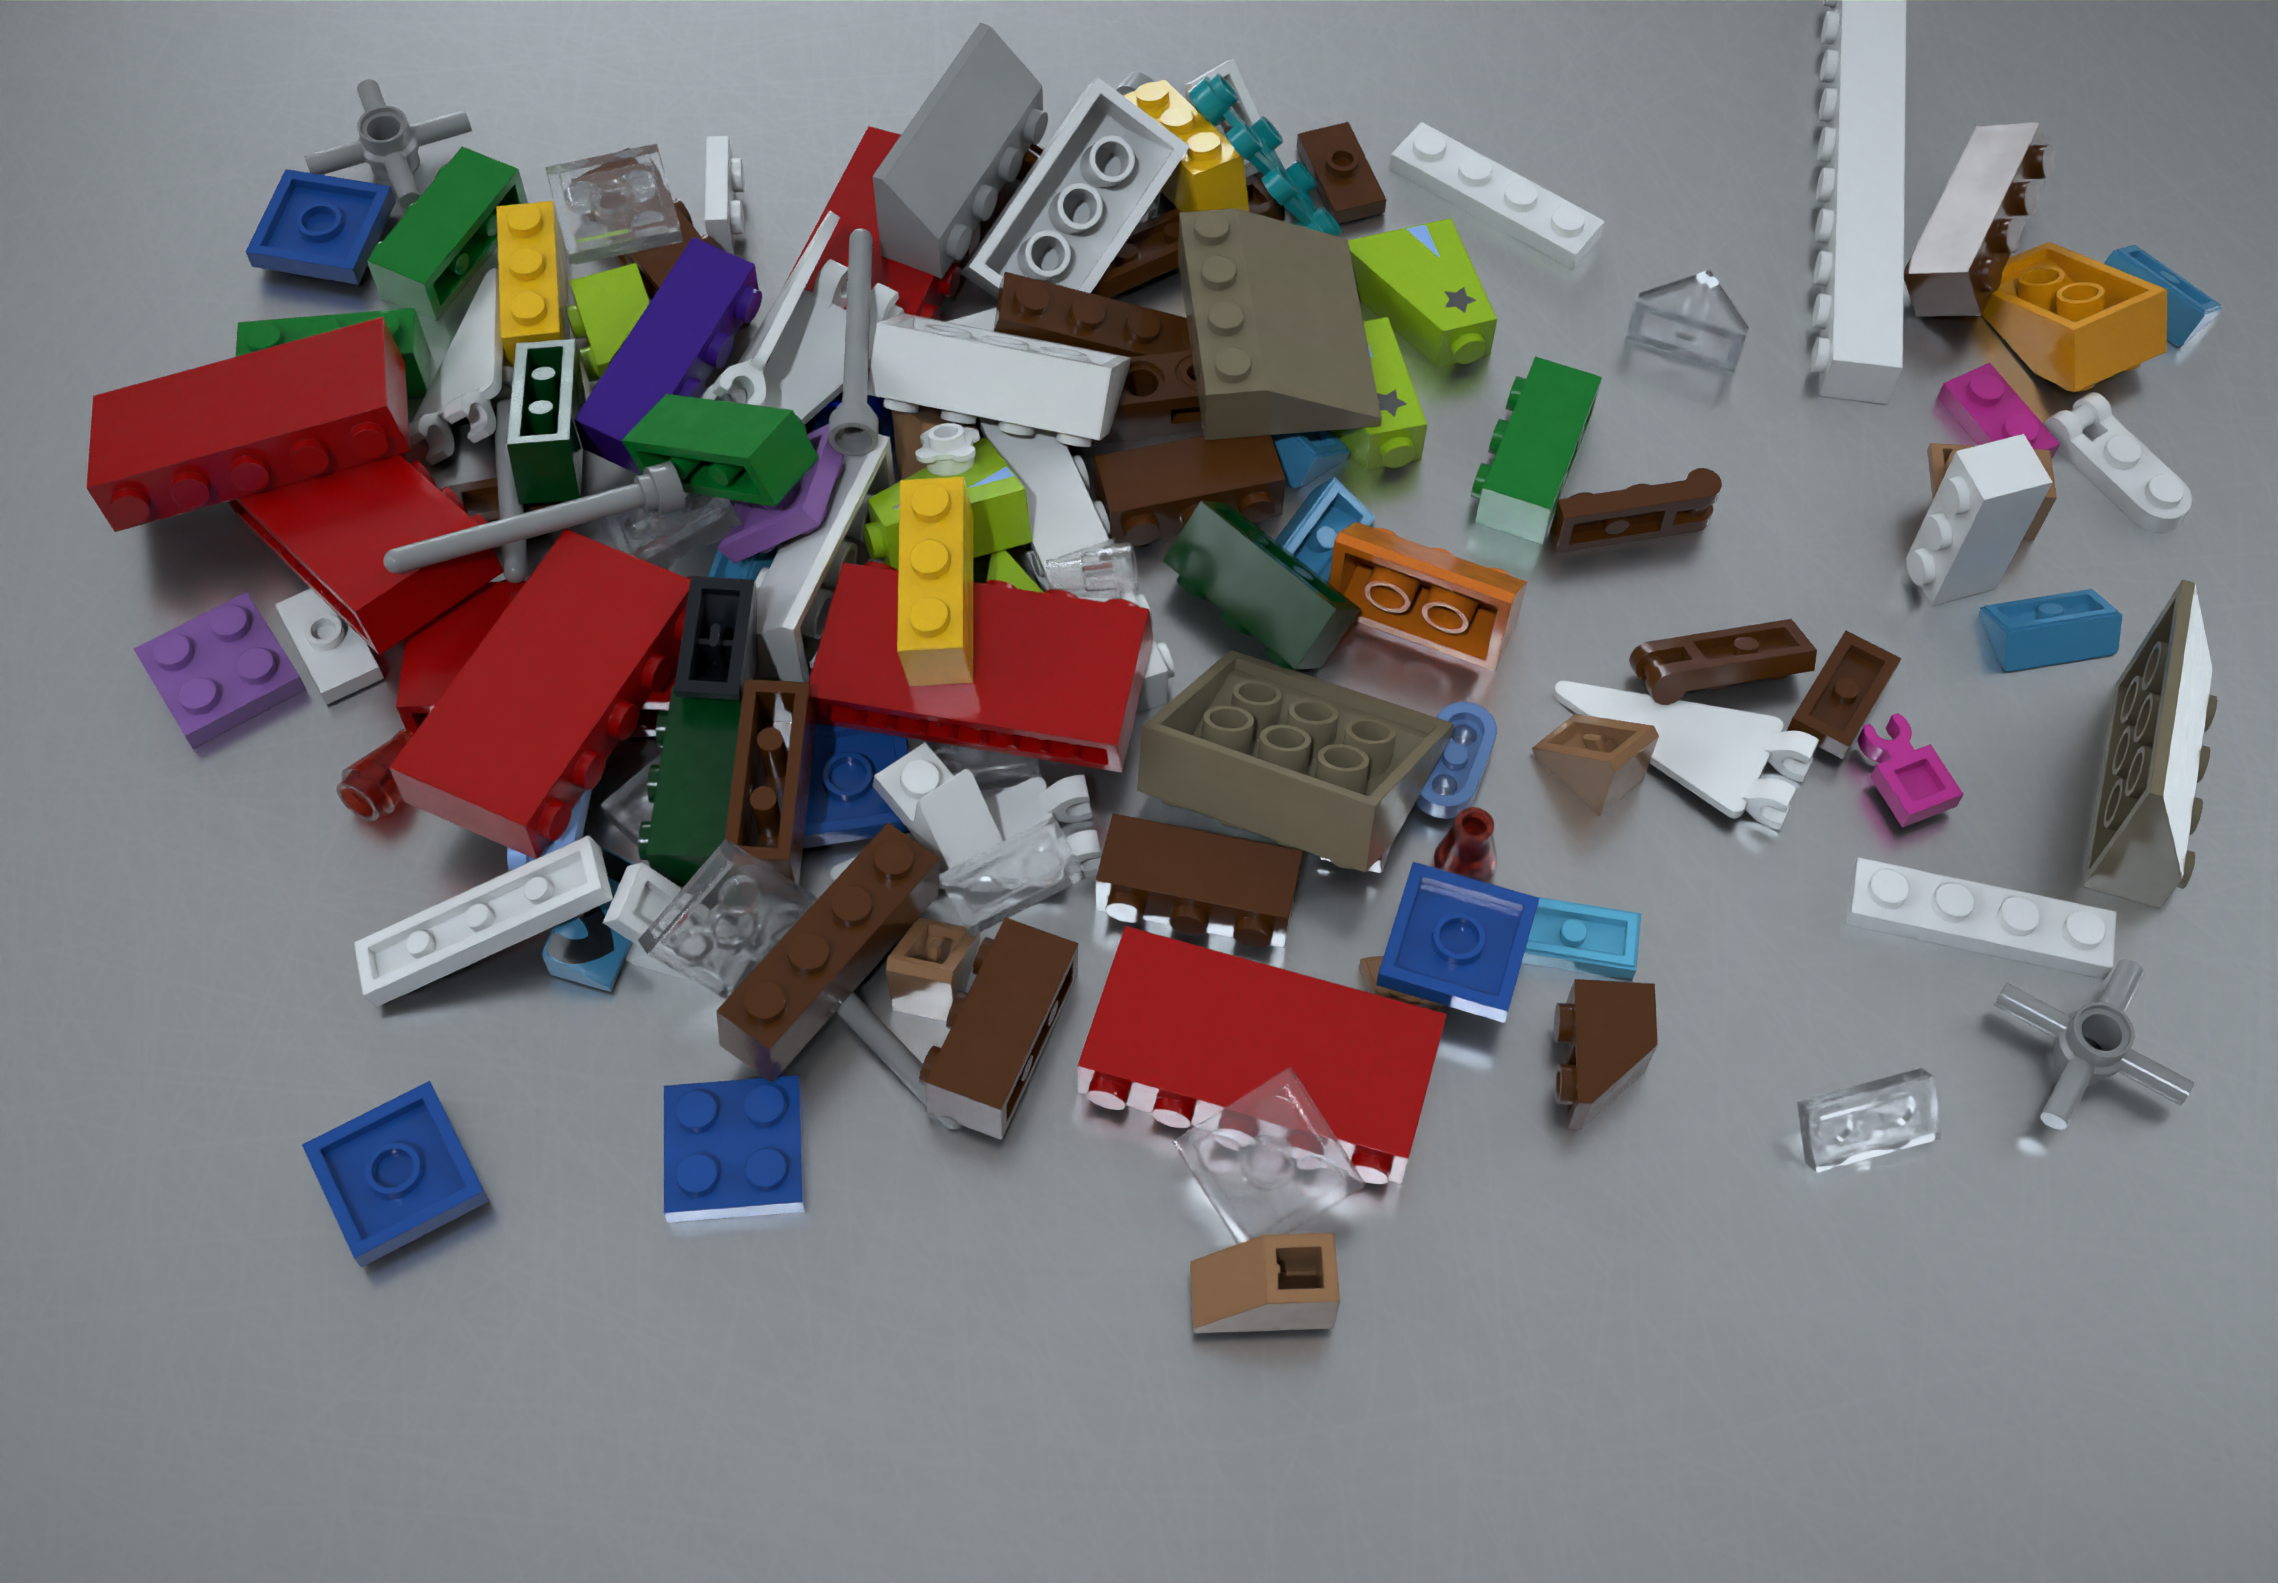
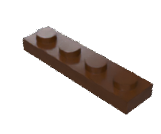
(1154, 244)
(1085, 319)

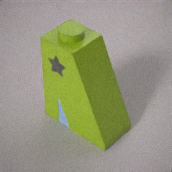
(1426, 291)
(1403, 422)
(995, 500)

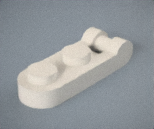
(2120, 464)

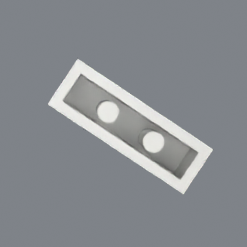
(1977, 519)

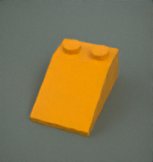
(2077, 316)

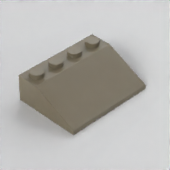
(1273, 327)
(1291, 758)
(2155, 760)

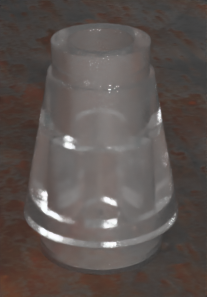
(1096, 571)

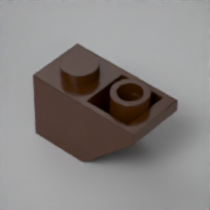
(1607, 1042)

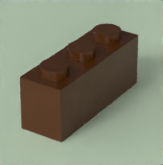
(1159, 486)
(773, 773)
(1198, 881)
(999, 1027)

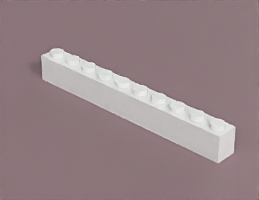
(1863, 201)

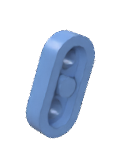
(1460, 766)

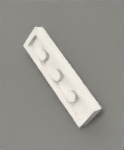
(1497, 195)
(1981, 918)
(482, 921)

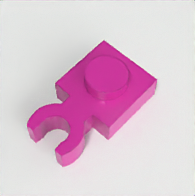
(1908, 779)

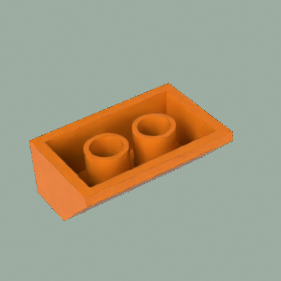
(1427, 594)

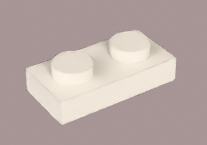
(722, 179)

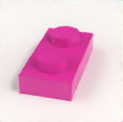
(1993, 410)

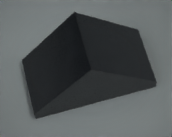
(718, 639)

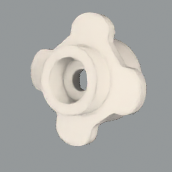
(948, 449)

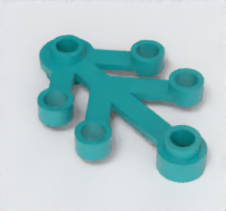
(1257, 145)

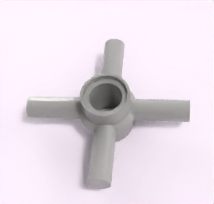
(388, 143)
(2082, 1063)

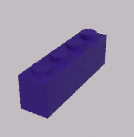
(671, 347)

